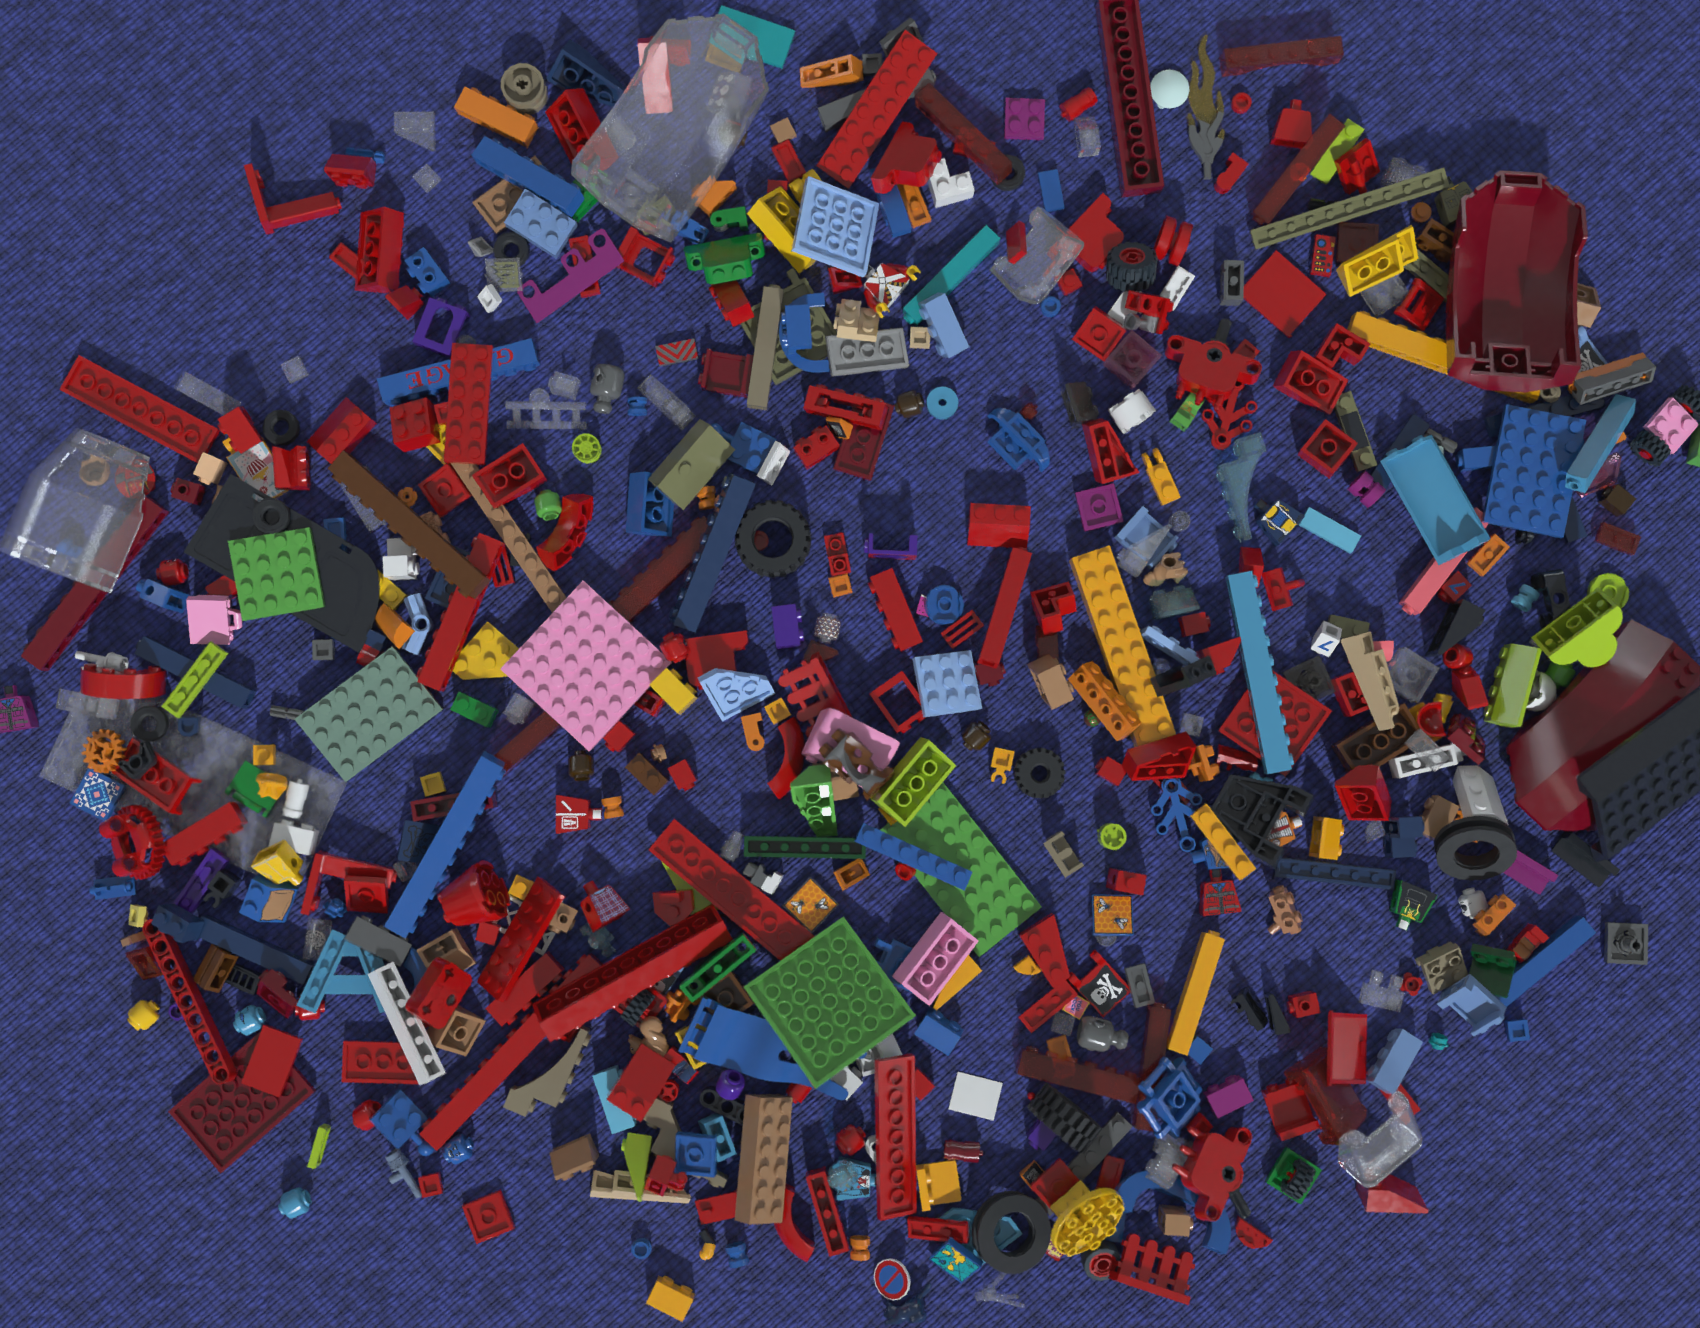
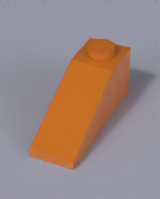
(832, 72)

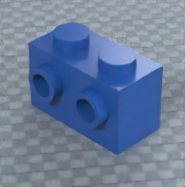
(427, 272)
(939, 1031)

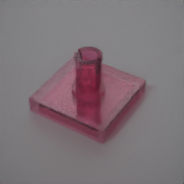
(1606, 476)

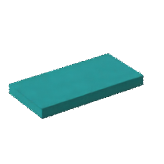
(772, 38)

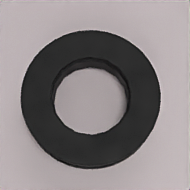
(1475, 829)
(1035, 1244)

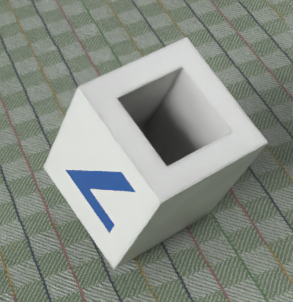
(1326, 639)

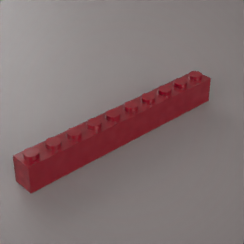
(83, 600)

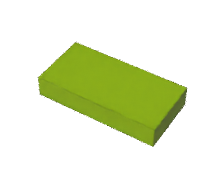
(319, 1146)

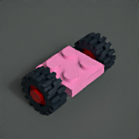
(1668, 427)

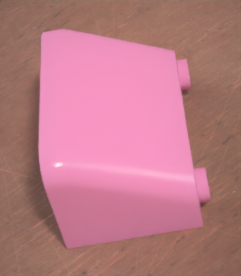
(830, 720)

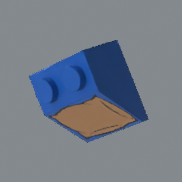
(268, 900)

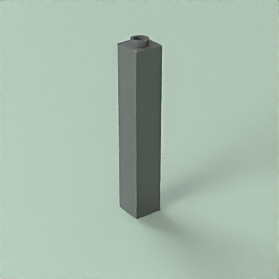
(836, 112)

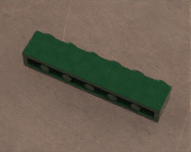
(803, 847)

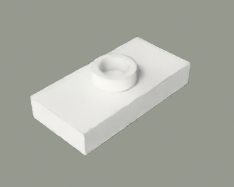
(1177, 285)
(773, 463)

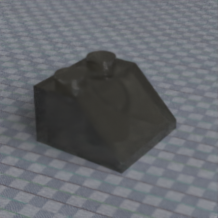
(1078, 403)

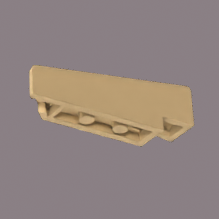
(1373, 678)
(621, 1187)

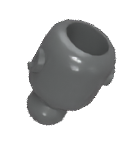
(606, 386)
(1099, 1034)

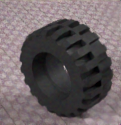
(754, 519)

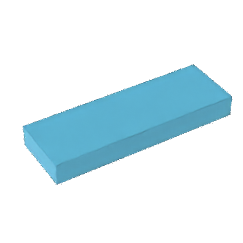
(1329, 530)

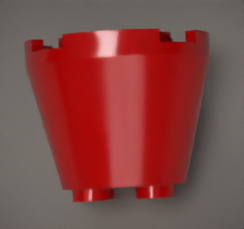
(475, 896)

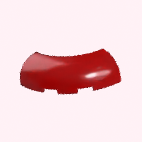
(568, 532)
(793, 759)
(790, 1233)

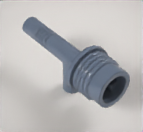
(397, 1161)

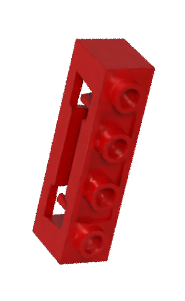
(819, 396)

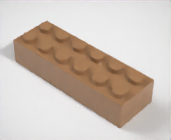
(763, 1158)

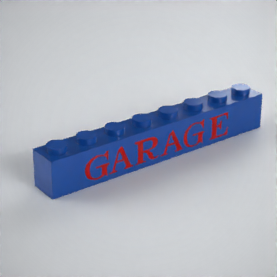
(435, 377)

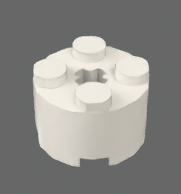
(1131, 411)

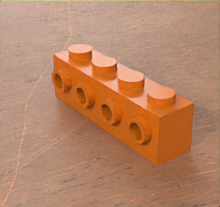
(1104, 700)

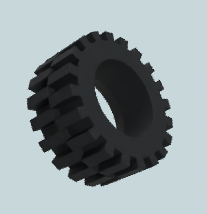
(1064, 1118)

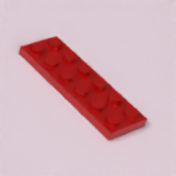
(468, 404)
(520, 939)

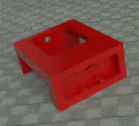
(630, 250)

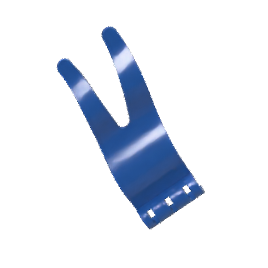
(746, 1045)

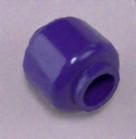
(730, 1084)

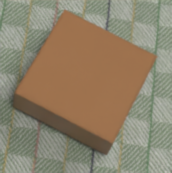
(783, 130)

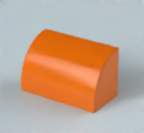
(393, 625)

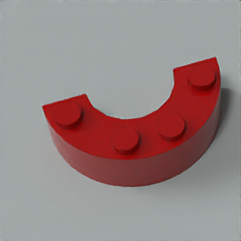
(122, 684)

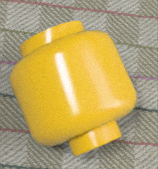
(143, 1014)

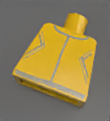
(279, 863)

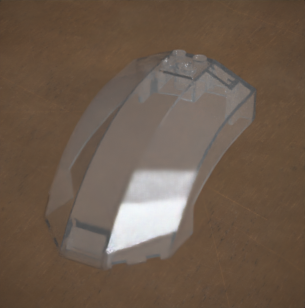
(675, 123)

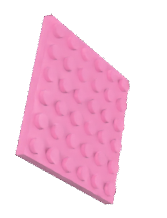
(586, 665)

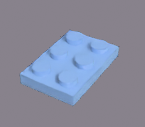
(1168, 645)

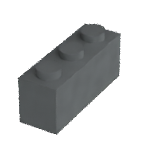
(378, 940)

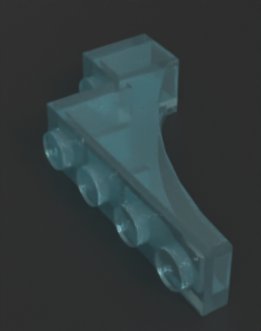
(1236, 481)

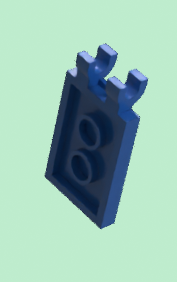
(892, 958)

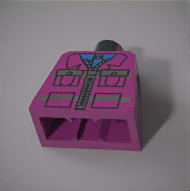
(16, 711)

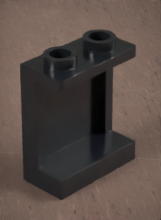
(1183, 677)

